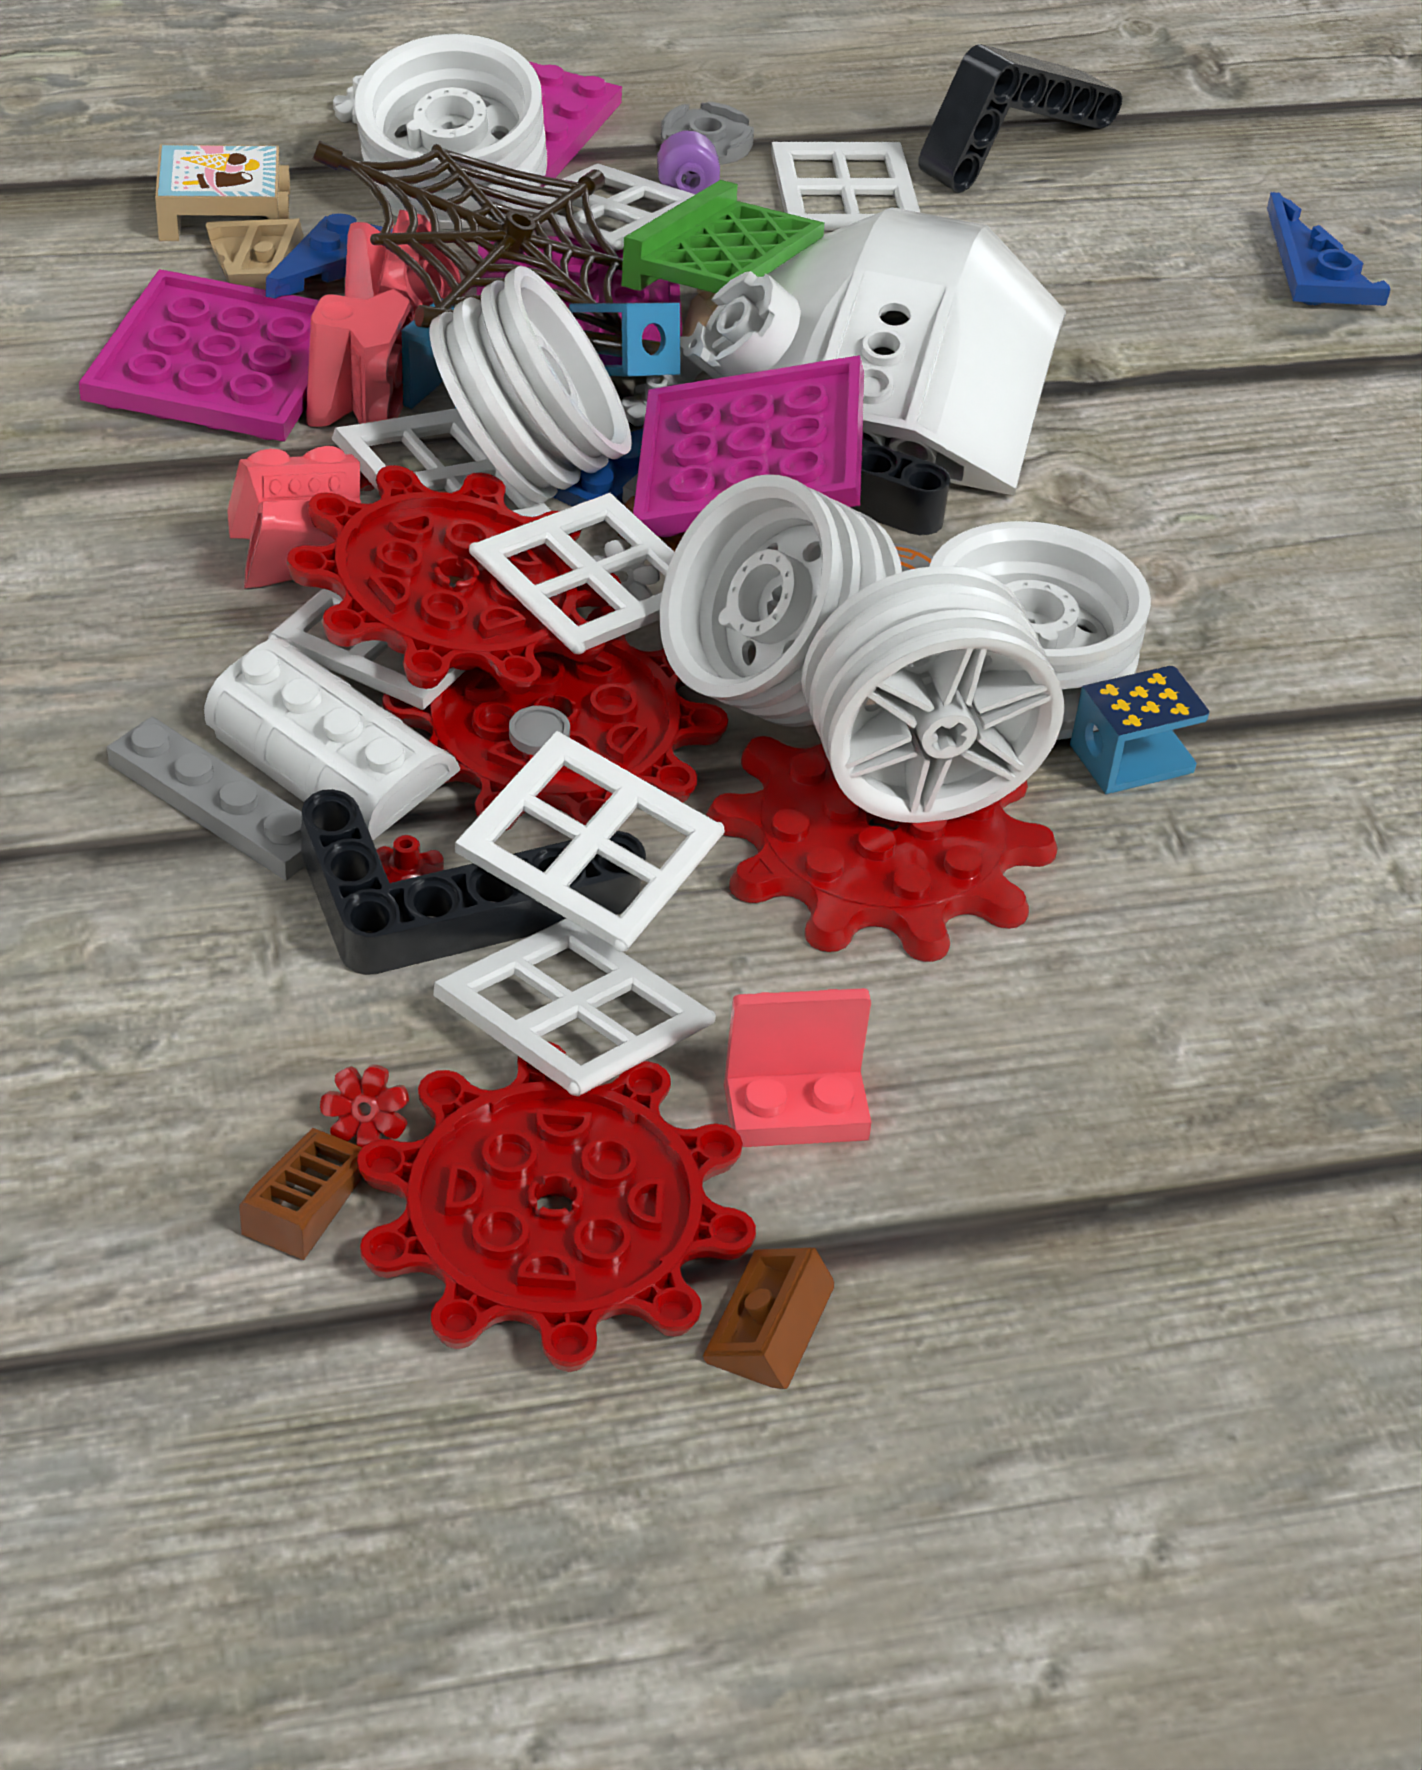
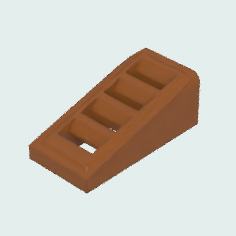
(298, 1231)

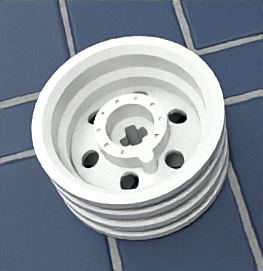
(455, 94)
(530, 385)
(758, 585)
(1076, 592)
(944, 720)

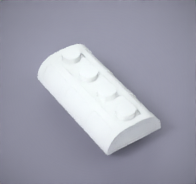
(323, 734)

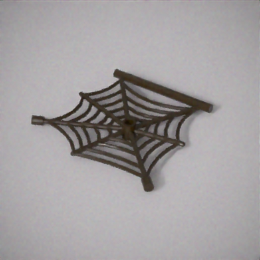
(510, 234)

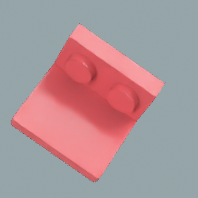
(798, 1067)

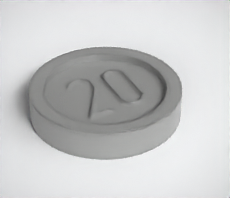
(535, 726)

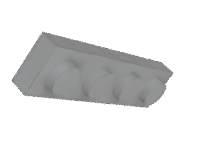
(212, 794)

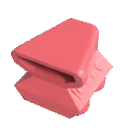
(378, 270)
(356, 358)
(273, 502)

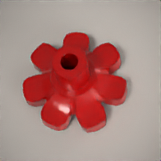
(407, 860)
(365, 1105)

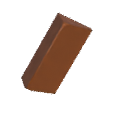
(771, 1316)

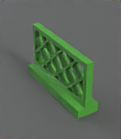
(714, 241)

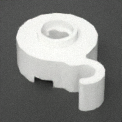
(743, 334)

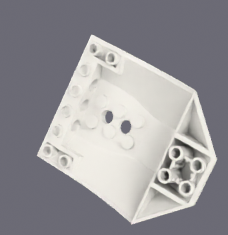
(962, 363)

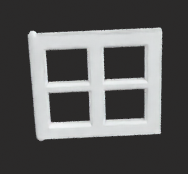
(793, 188)
(614, 206)
(408, 429)
(554, 532)
(358, 661)
(553, 885)
(524, 1034)

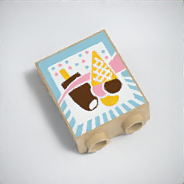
(219, 182)

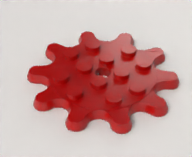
(395, 589)
(615, 705)
(862, 875)
(503, 1259)

